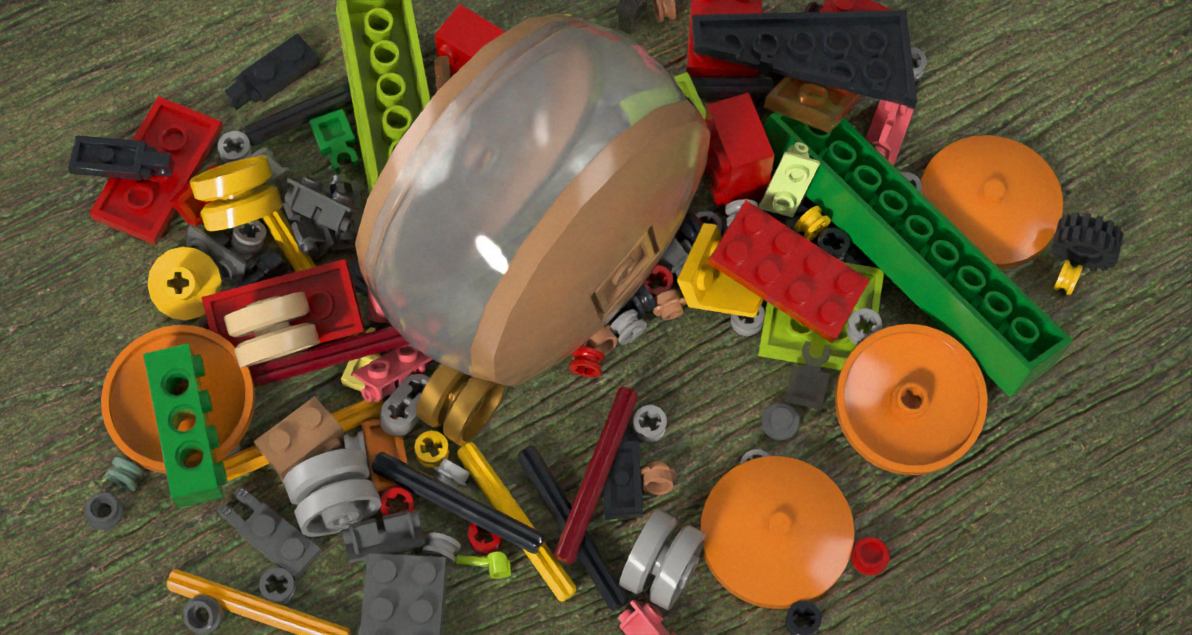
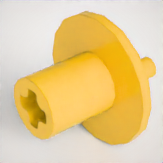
(180, 281)

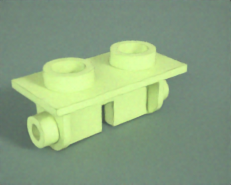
(790, 181)

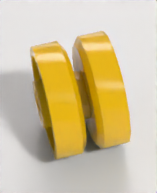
(236, 193)

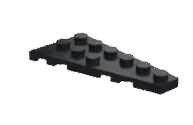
(839, 50)

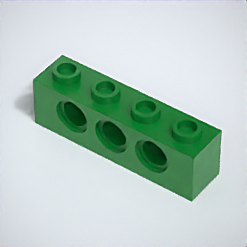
(164, 371)

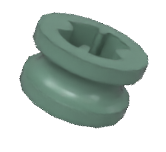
(124, 474)

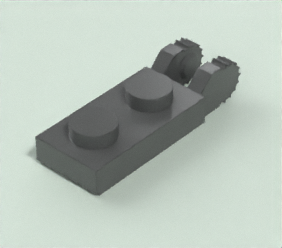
(272, 535)

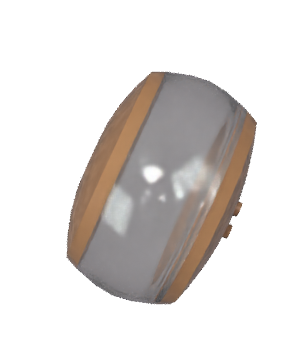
(531, 198)

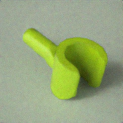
(497, 562)

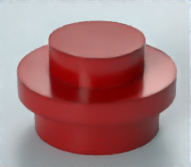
(870, 556)

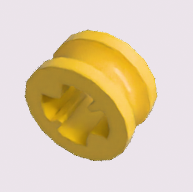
(812, 223)
(1068, 277)
(437, 440)

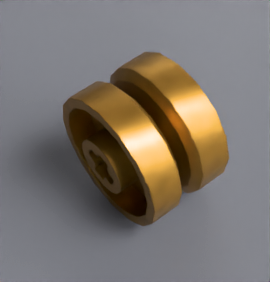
(459, 403)

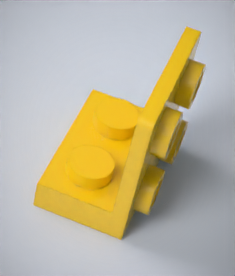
(708, 287)

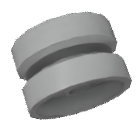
(331, 492)
(667, 561)

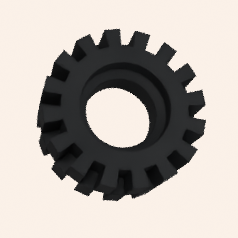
(1087, 241)

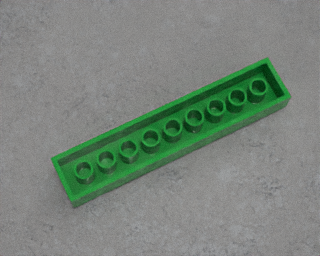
(925, 254)

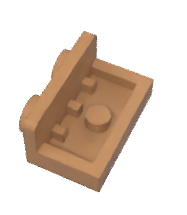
(300, 436)

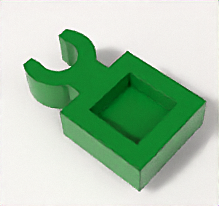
(335, 138)

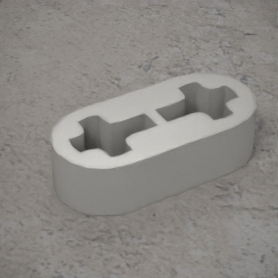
(399, 401)

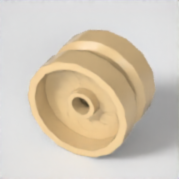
(271, 327)

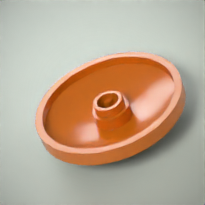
(996, 196)
(911, 399)
(129, 405)
(777, 532)

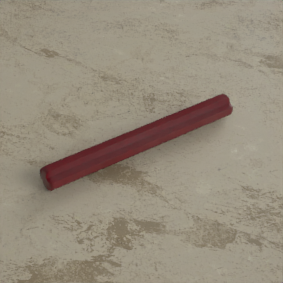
(326, 355)
(596, 475)

